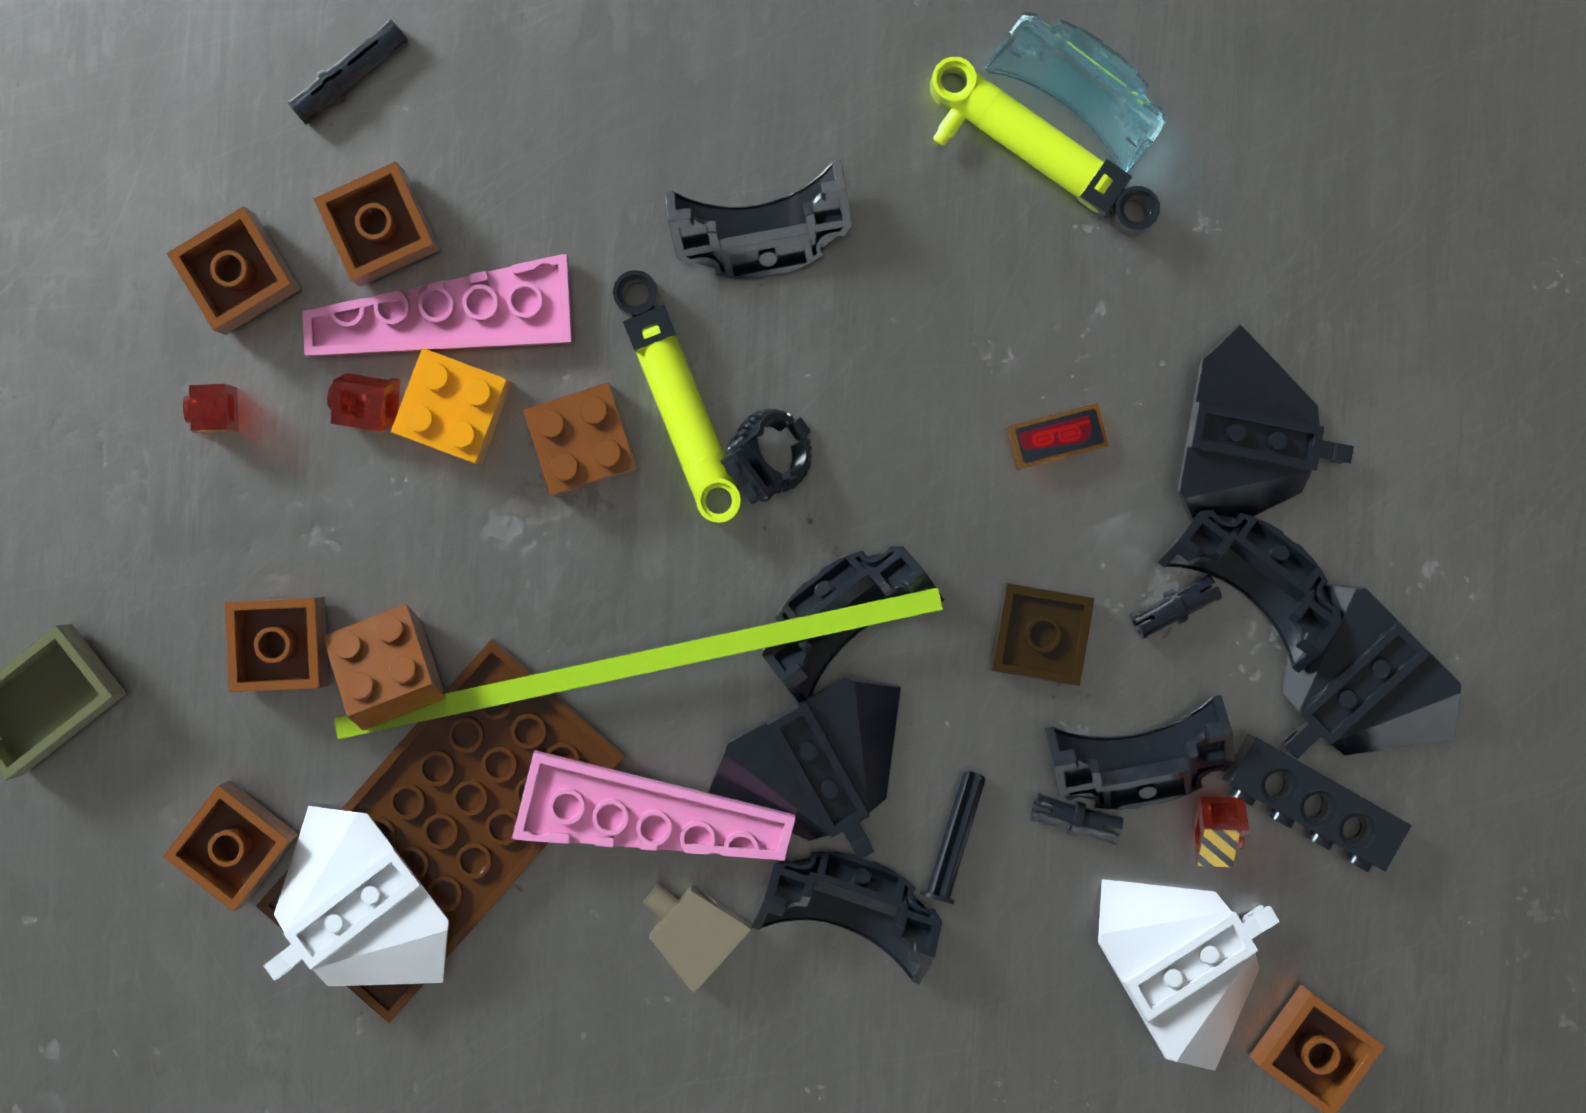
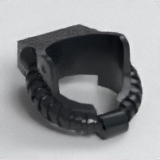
(747, 465)

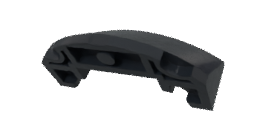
(762, 236)
(1267, 571)
(840, 585)
(1144, 765)
(855, 897)

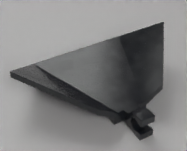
(1249, 433)
(1370, 684)
(818, 760)

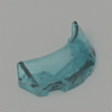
(1086, 79)

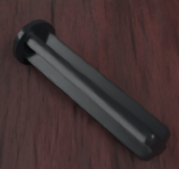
(955, 837)

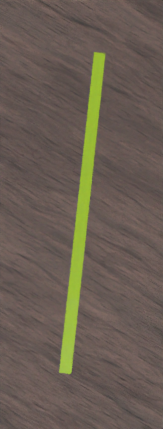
(662, 658)

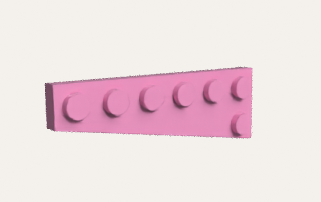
(483, 310)
(614, 808)

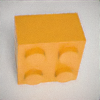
(451, 406)

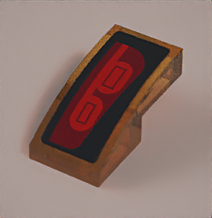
(1057, 436)

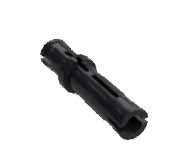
(347, 71)

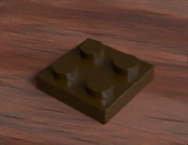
(1042, 634)

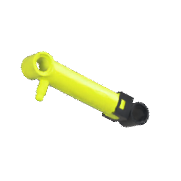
(1094, 182)
(676, 395)

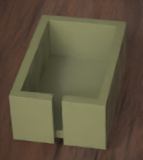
(50, 697)

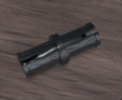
(1175, 606)
(1076, 819)

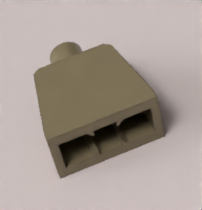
(694, 932)

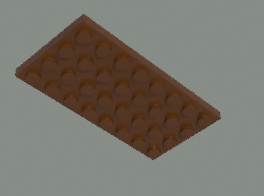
(455, 798)

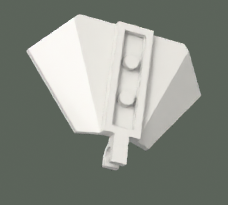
(356, 908)
(1182, 963)

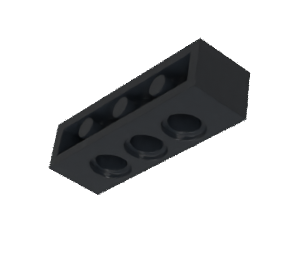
(1380, 831)

